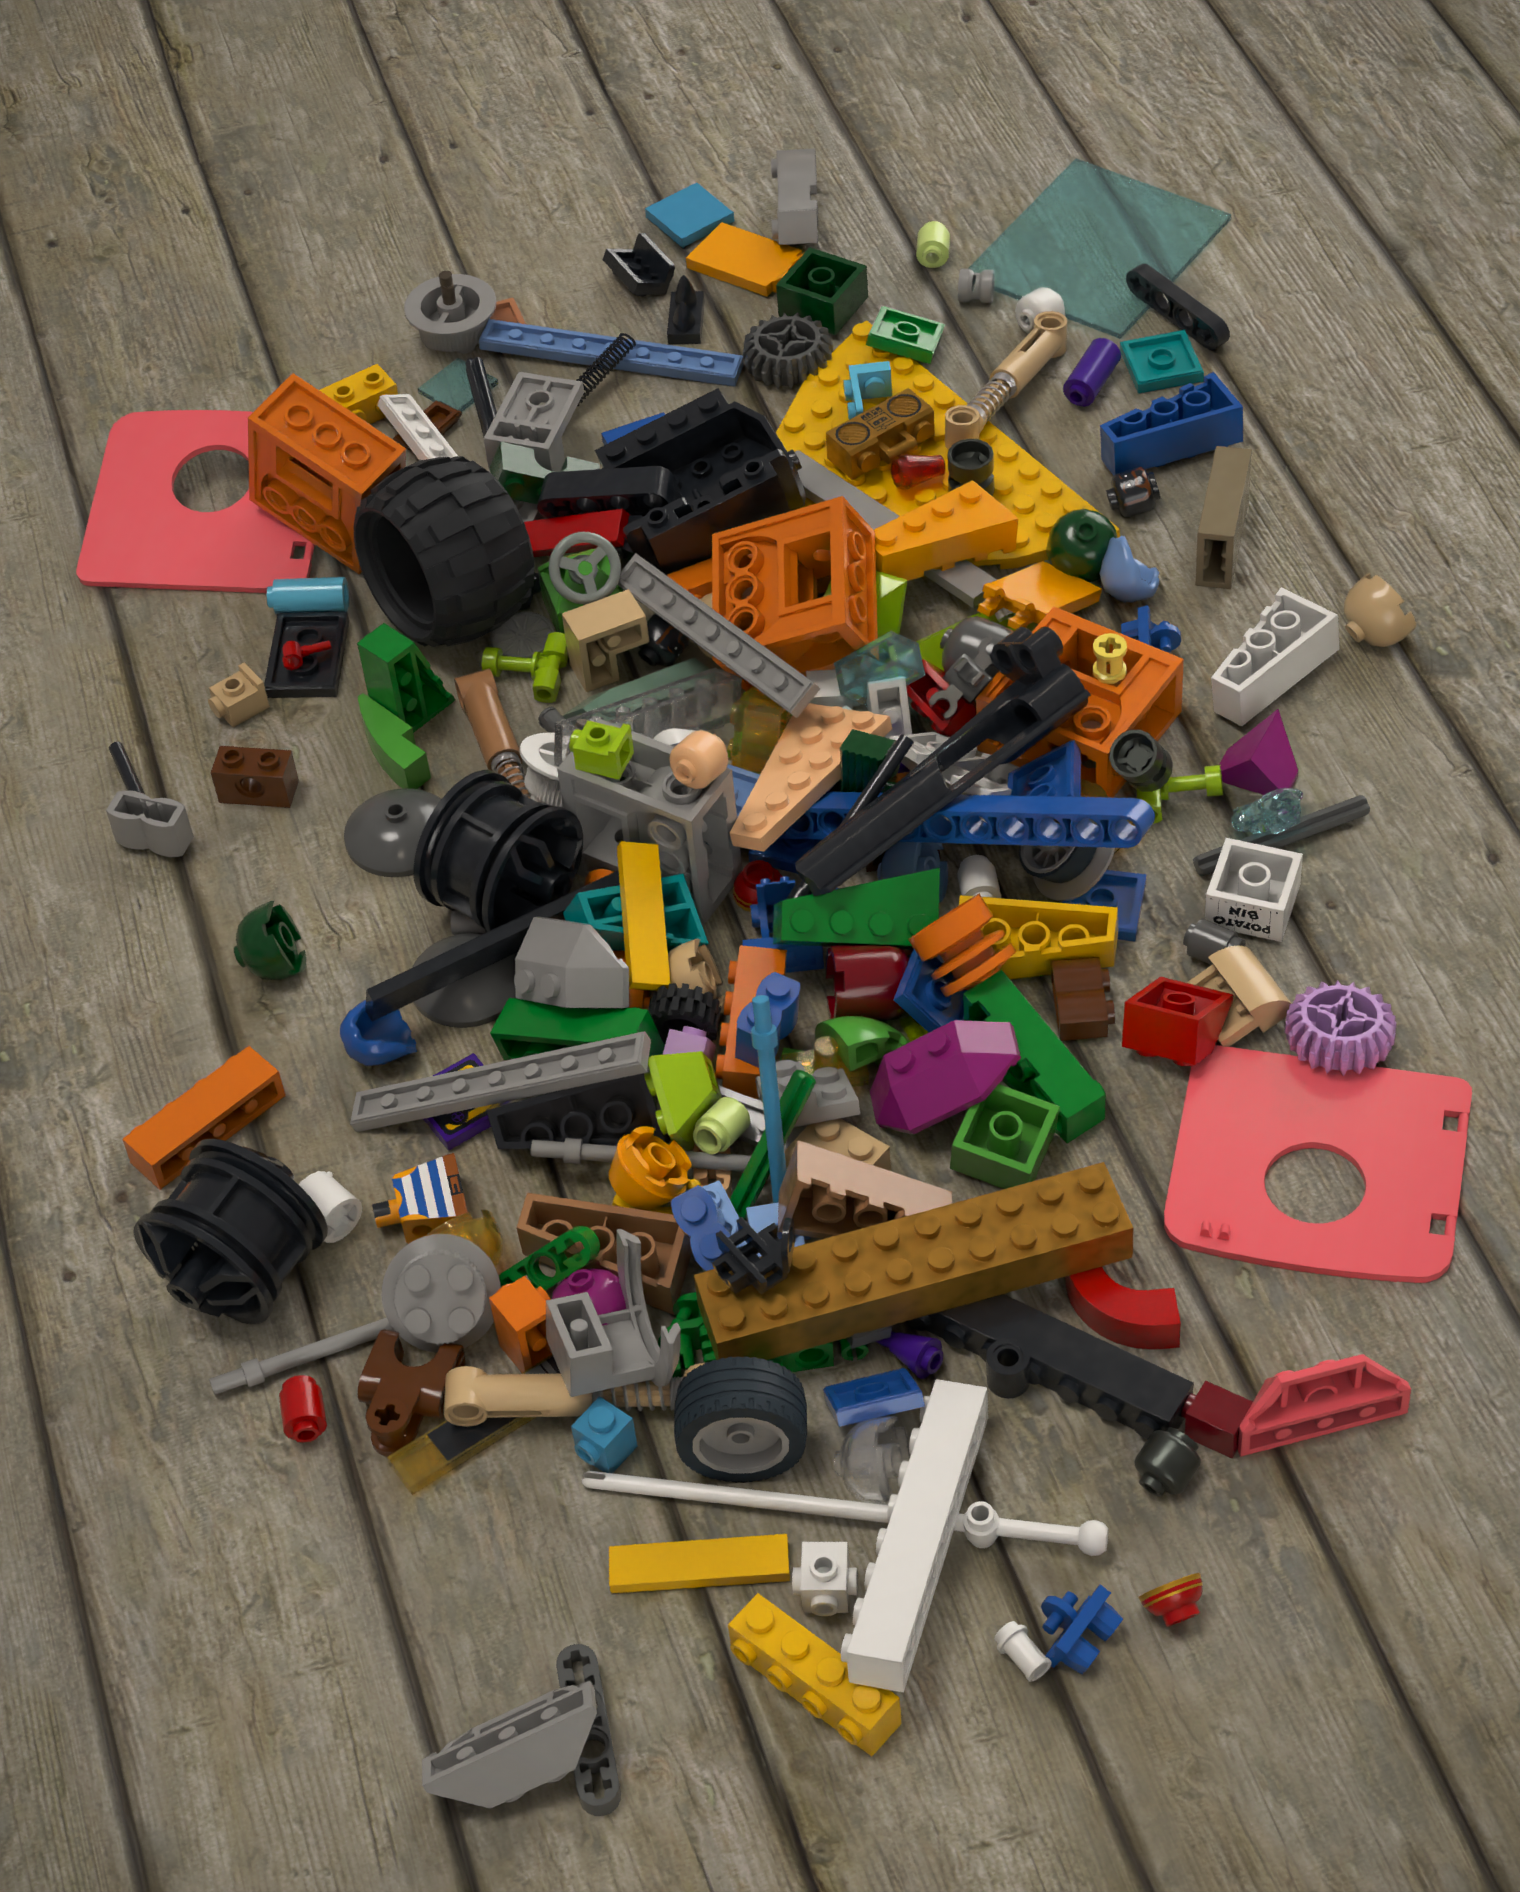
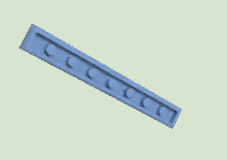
(586, 347)

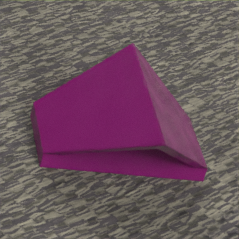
(1261, 758)

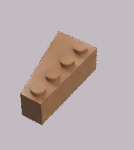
(841, 1194)
(663, 1243)

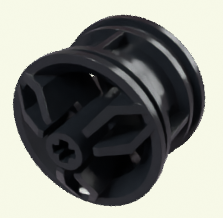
(496, 851)
(230, 1231)

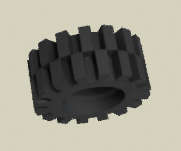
(684, 1007)

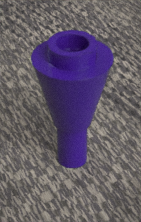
(916, 1352)

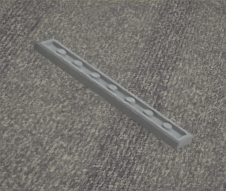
(821, 484)
(718, 636)
(501, 1081)

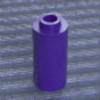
(1092, 372)

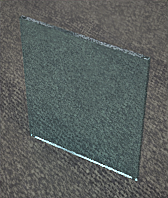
(1090, 234)

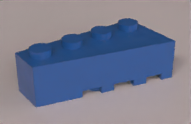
(1173, 428)

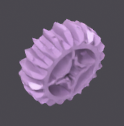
(1340, 1027)

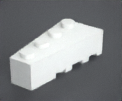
(1274, 656)

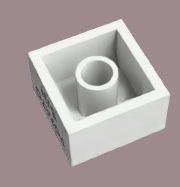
(1253, 889)

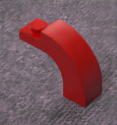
(1125, 1314)

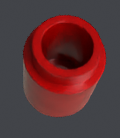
(302, 1409)

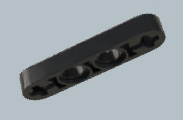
(1204, 326)

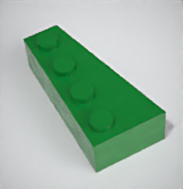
(861, 914)
(537, 1027)
(1046, 1065)

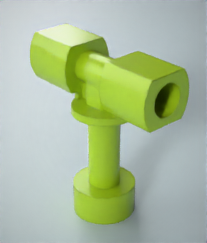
(542, 666)
(1210, 781)

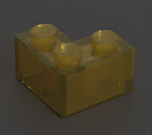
(757, 730)

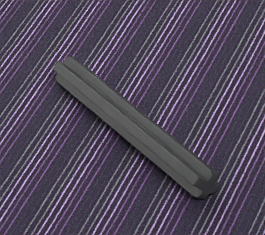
(1308, 826)

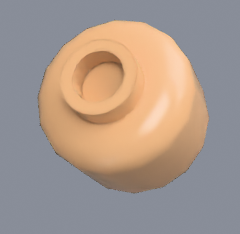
(698, 759)

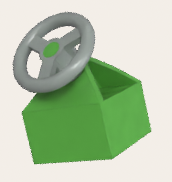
(579, 577)

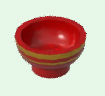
(745, 884)
(1175, 1599)

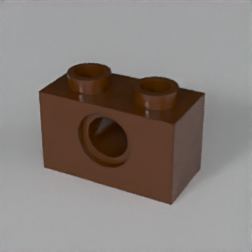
(255, 776)

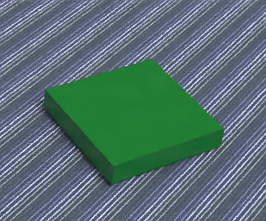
(905, 334)

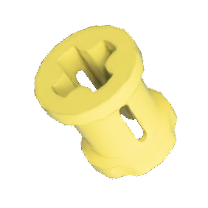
(1101, 650)

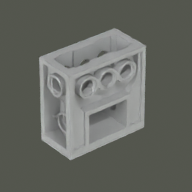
(660, 811)

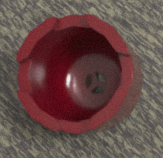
(865, 980)

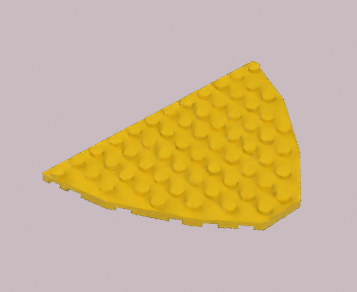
(1019, 479)

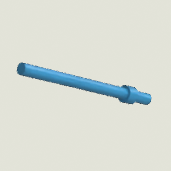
(765, 1040)

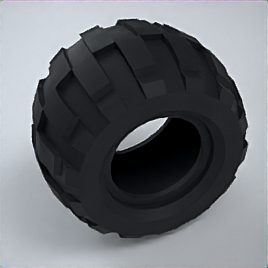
(444, 551)

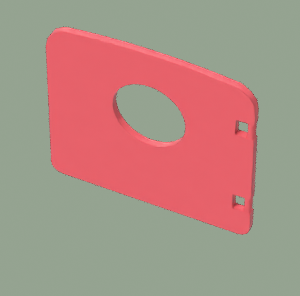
(152, 541)
(1388, 1122)

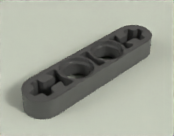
(599, 1731)

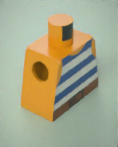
(424, 1198)

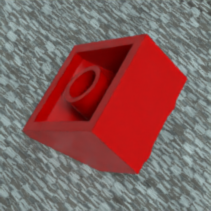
(1175, 1020)

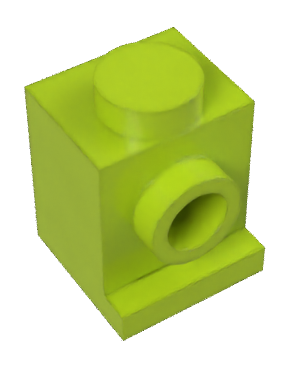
(602, 749)

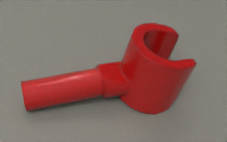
(294, 653)

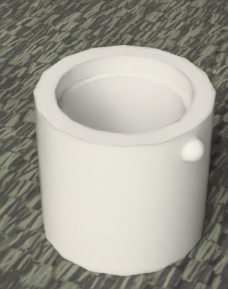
(335, 1202)

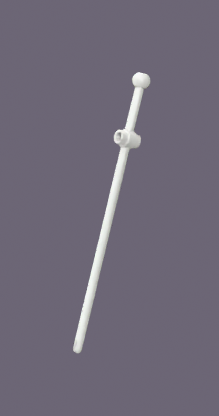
(979, 1523)

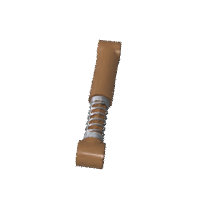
(490, 725)

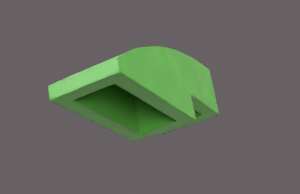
(394, 745)

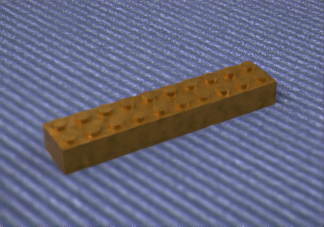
(923, 1265)

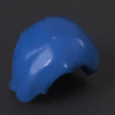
(377, 1040)

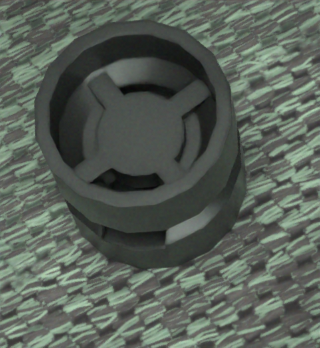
(971, 461)
(1141, 760)

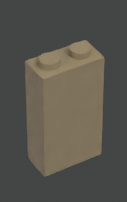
(1223, 517)

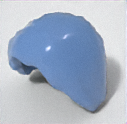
(1125, 576)

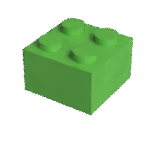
(1005, 1138)

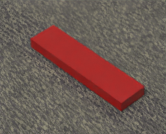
(547, 533)

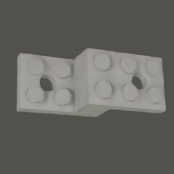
(533, 425)

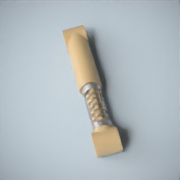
(1044, 342)
(475, 1396)

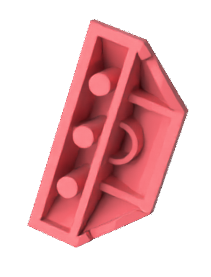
(1321, 1402)

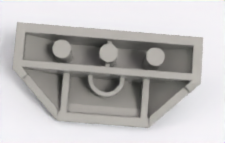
(569, 967)
(514, 1750)

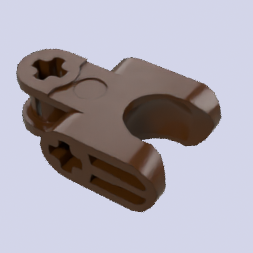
(403, 1393)

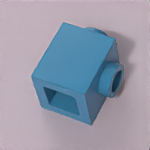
(604, 1436)

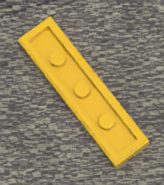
(643, 915)
(699, 1563)

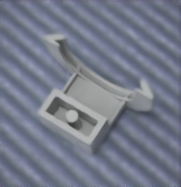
(616, 1353)

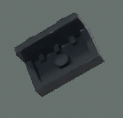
(643, 268)

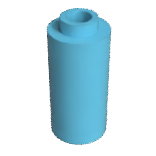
(308, 595)

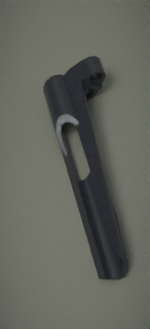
(1020, 717)

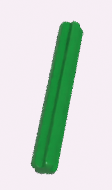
(758, 1169)

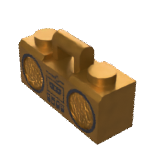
(880, 434)

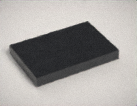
(321, 670)

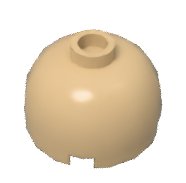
(1376, 613)
(694, 967)

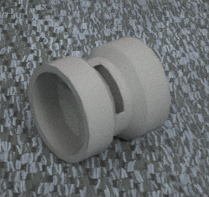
(983, 285)

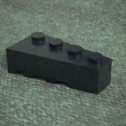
(591, 1112)

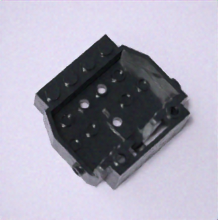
(725, 468)

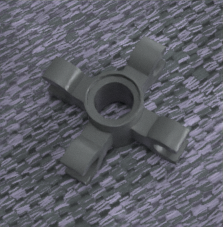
(966, 679)

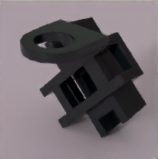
(745, 1262)

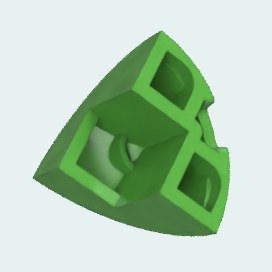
(861, 1039)

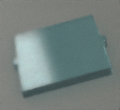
(452, 386)

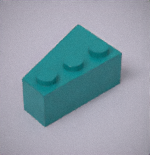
(604, 913)

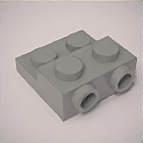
(829, 1099)

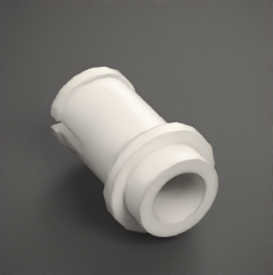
(1021, 1649)

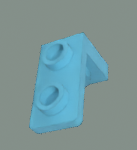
(866, 382)

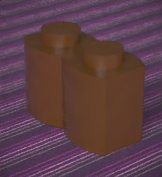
(1080, 998)

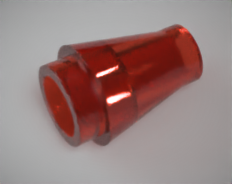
(915, 469)

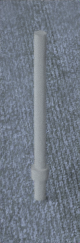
(575, 1150)
(254, 1372)

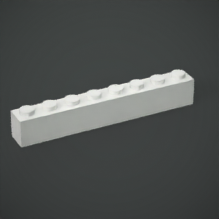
(916, 1538)

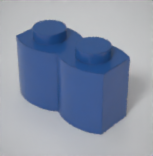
(784, 1007)
(700, 1221)

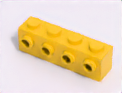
(362, 392)
(812, 1674)

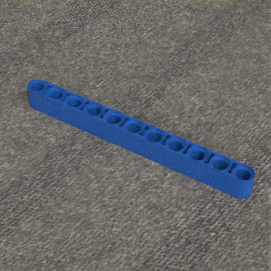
(1001, 825)

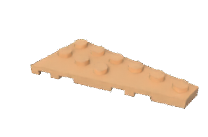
(800, 771)

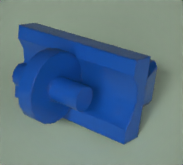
(1161, 636)
(1093, 1614)

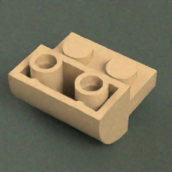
(1255, 993)

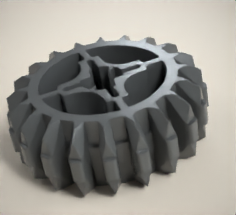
(786, 350)

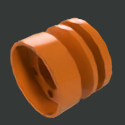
(963, 946)

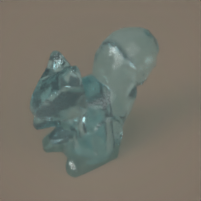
(1271, 812)

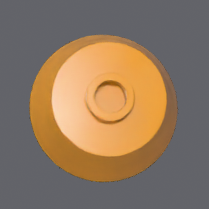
(648, 1170)

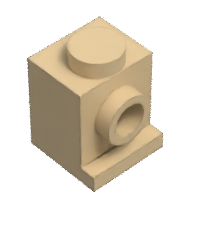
(238, 696)

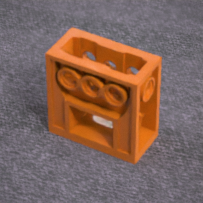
(316, 465)
(769, 583)
(1143, 700)

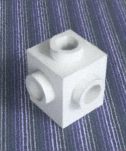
(824, 1578)

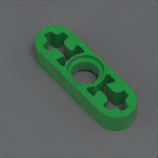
(554, 1250)

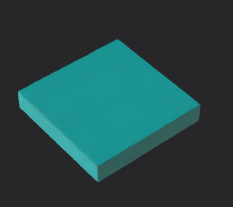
(1161, 361)

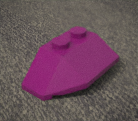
(942, 1073)

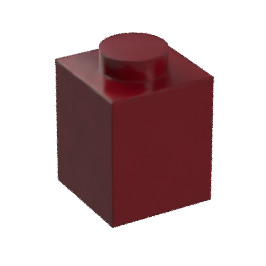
(1215, 1418)

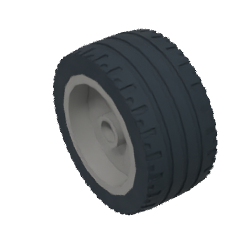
(740, 1419)

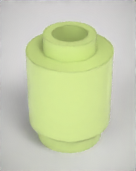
(933, 245)
(721, 1125)

